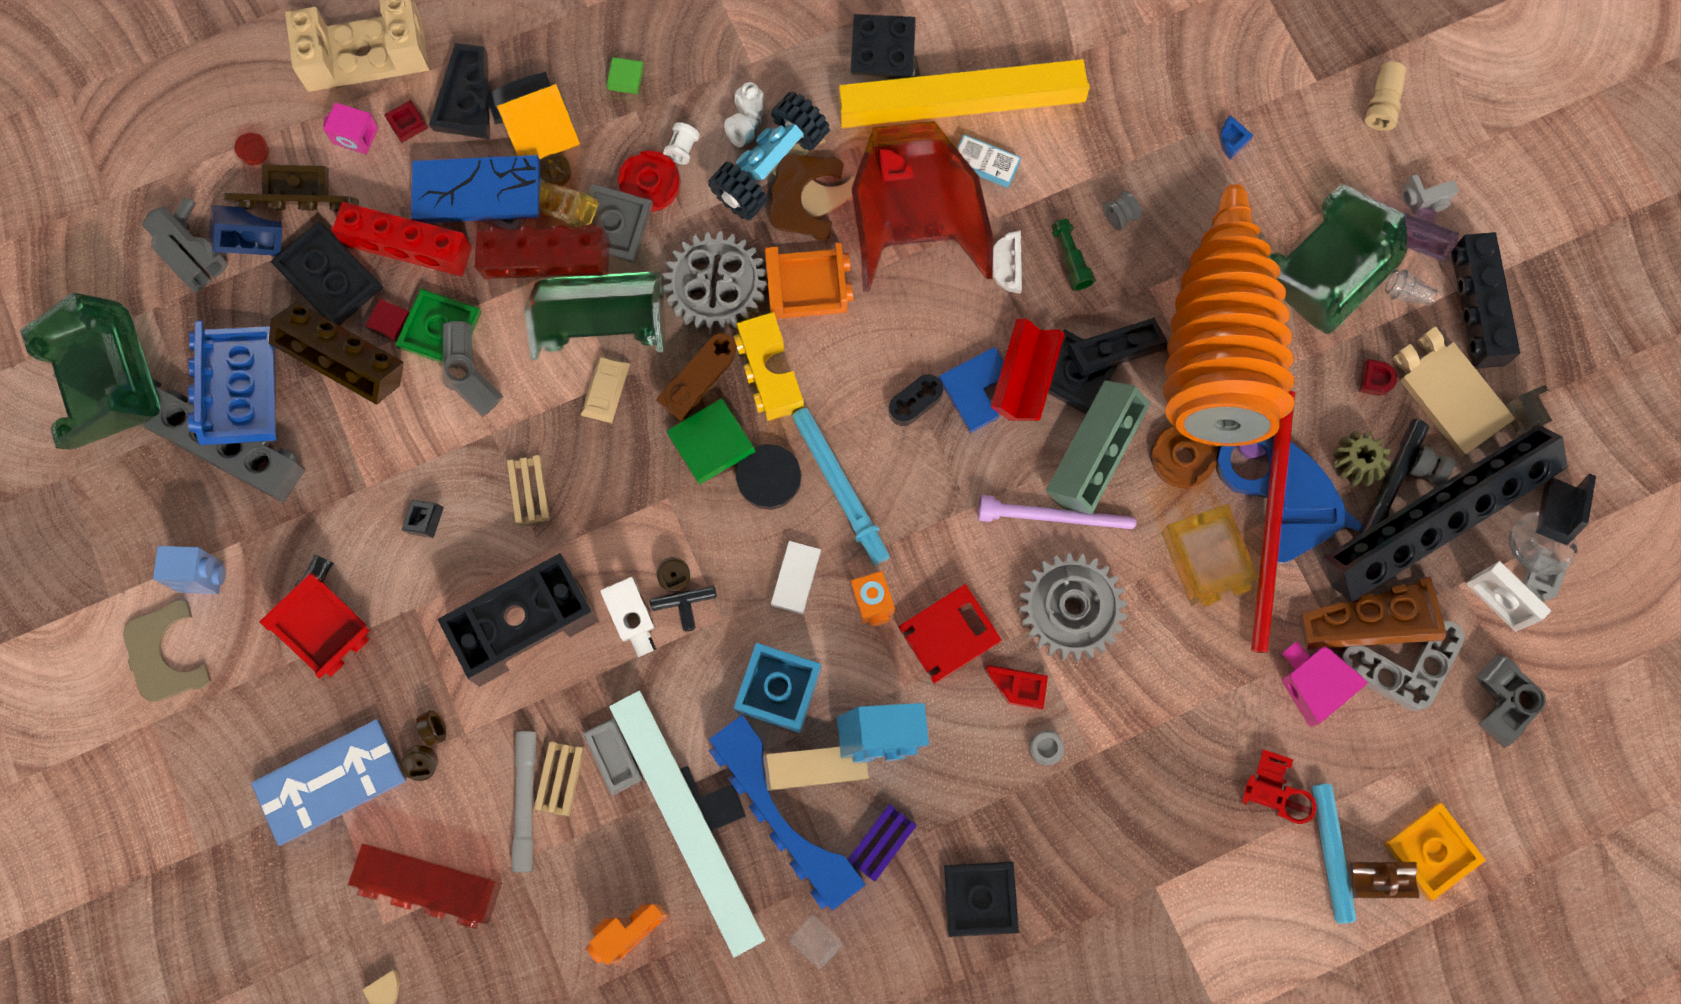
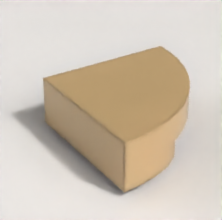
(384, 989)

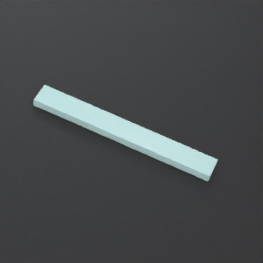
(687, 824)

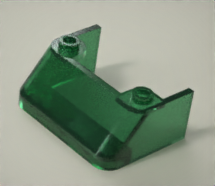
(595, 307)

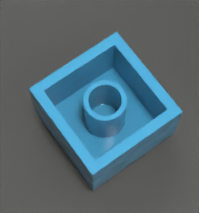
(778, 688)
(882, 732)

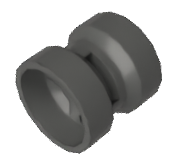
(1432, 466)

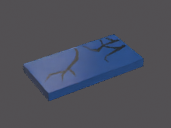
(475, 189)

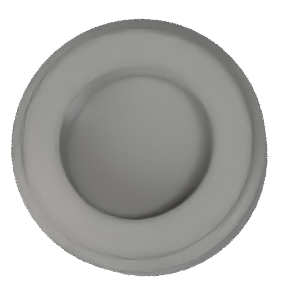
(1046, 748)

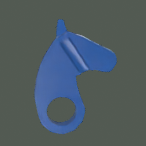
(1310, 503)

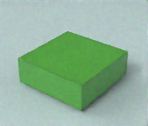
(625, 75)

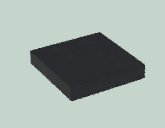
(1070, 385)
(981, 899)

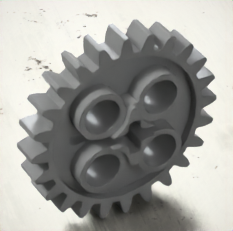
(686, 280)

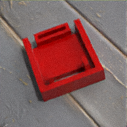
(945, 637)

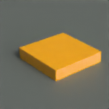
(539, 123)
(1439, 848)

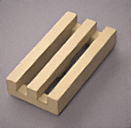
(524, 465)
(546, 776)

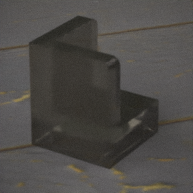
(1529, 411)

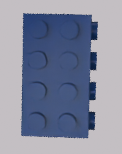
(232, 385)

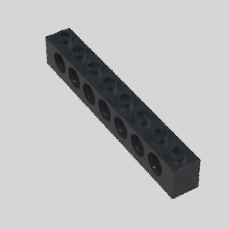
(1445, 512)

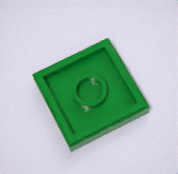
(423, 326)
(710, 441)

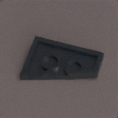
(464, 94)

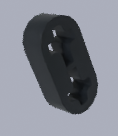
(911, 394)

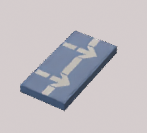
(328, 782)

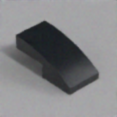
(515, 90)

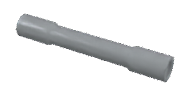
(525, 760)

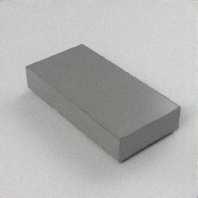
(612, 756)

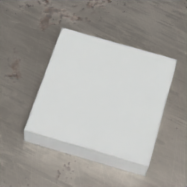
(1508, 597)

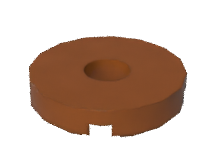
(1178, 473)

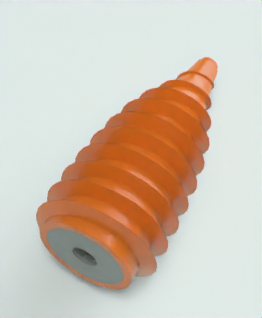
(1230, 336)

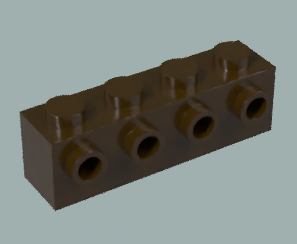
(335, 352)

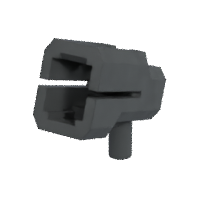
(171, 233)

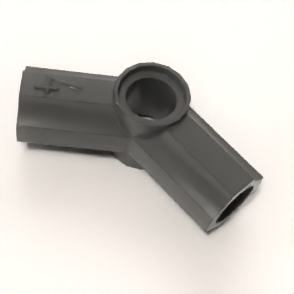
(458, 353)

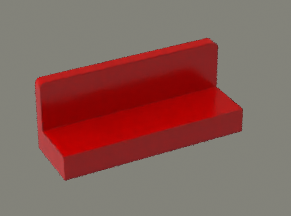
(1027, 372)

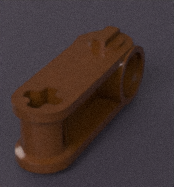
(697, 377)

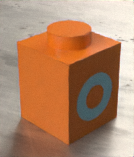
(873, 598)

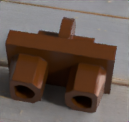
(1384, 879)

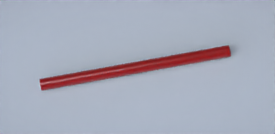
(1272, 534)

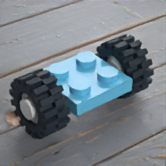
(797, 124)

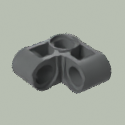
(1505, 683)

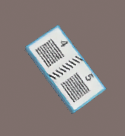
(989, 161)

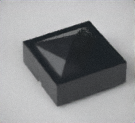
(422, 518)

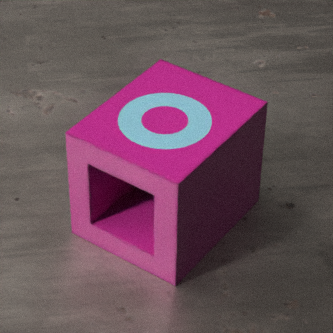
(350, 128)

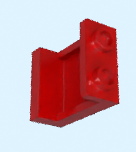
(317, 626)

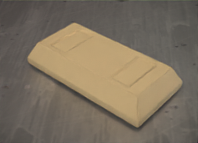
(605, 389)

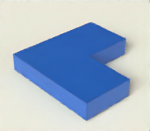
(966, 388)

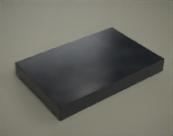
(326, 274)

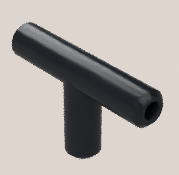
(683, 601)

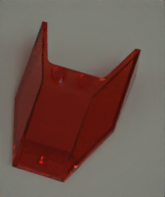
(935, 206)

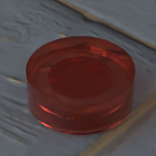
(251, 148)

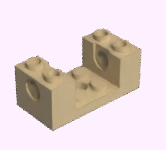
(327, 54)

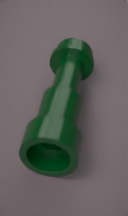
(1080, 275)

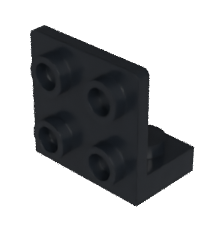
(883, 45)

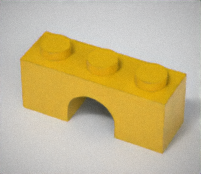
(777, 393)

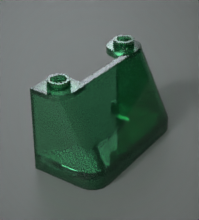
(1343, 258)
(95, 366)

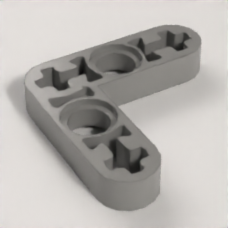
(1416, 676)

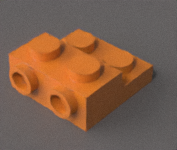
(618, 937)

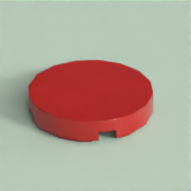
(659, 186)

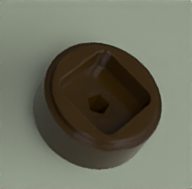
(555, 169)
(673, 574)
(431, 728)
(419, 763)

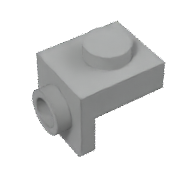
(1436, 197)

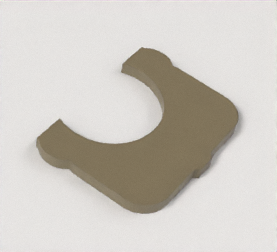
(144, 642)

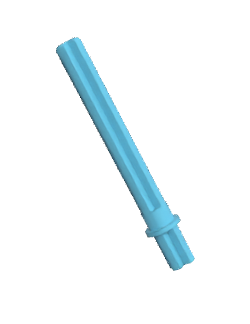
(859, 520)

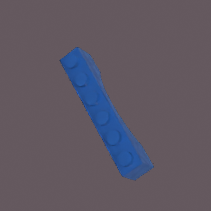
(828, 872)

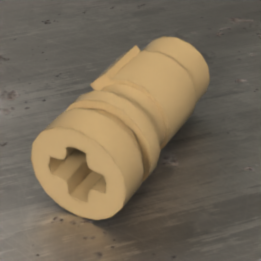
(1385, 105)

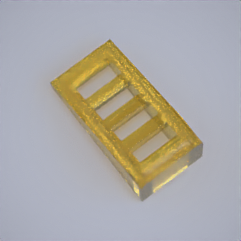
(567, 205)

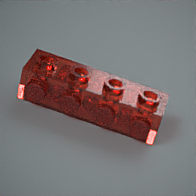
(542, 252)

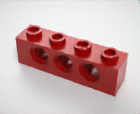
(402, 239)

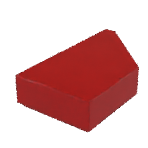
(1019, 687)

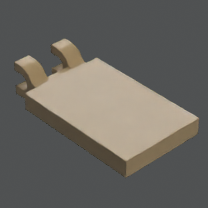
(1452, 393)

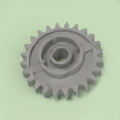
(1061, 629)

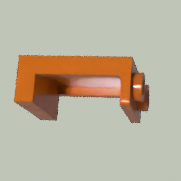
(808, 282)

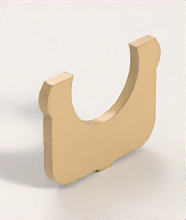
(816, 198)

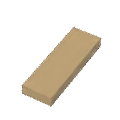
(811, 768)

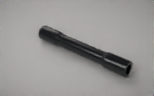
(1408, 449)

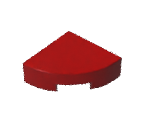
(894, 166)

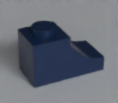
(243, 233)

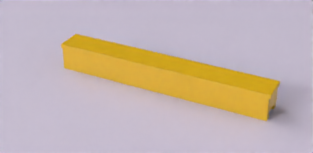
(963, 93)

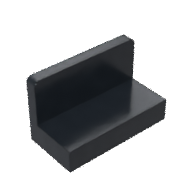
(1565, 509)

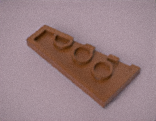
(1388, 618)

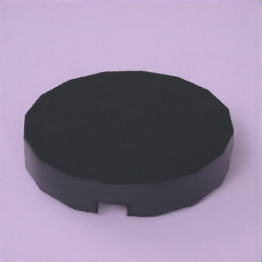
(769, 477)

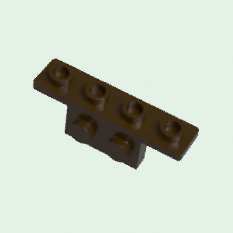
(292, 185)

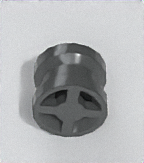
(1122, 210)

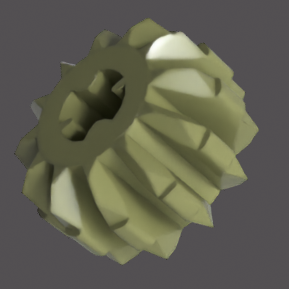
(1365, 448)

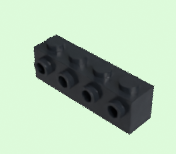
(1485, 300)

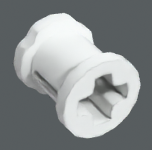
(681, 143)

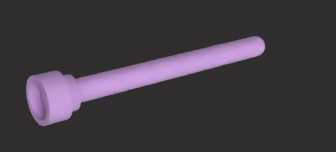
(991, 508)

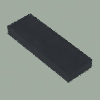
(1117, 346)

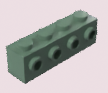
(1112, 417)

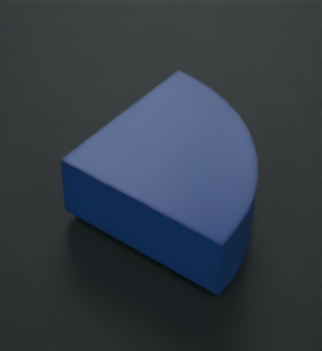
(1233, 137)

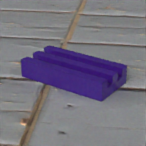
(899, 818)

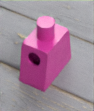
(1319, 682)

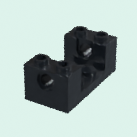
(550, 603)

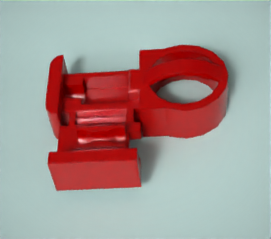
(1268, 788)

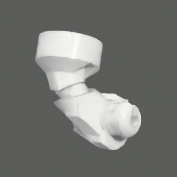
(741, 126)

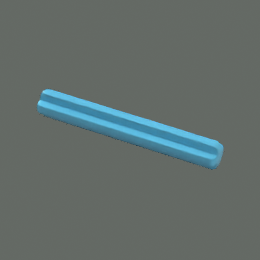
(1334, 853)

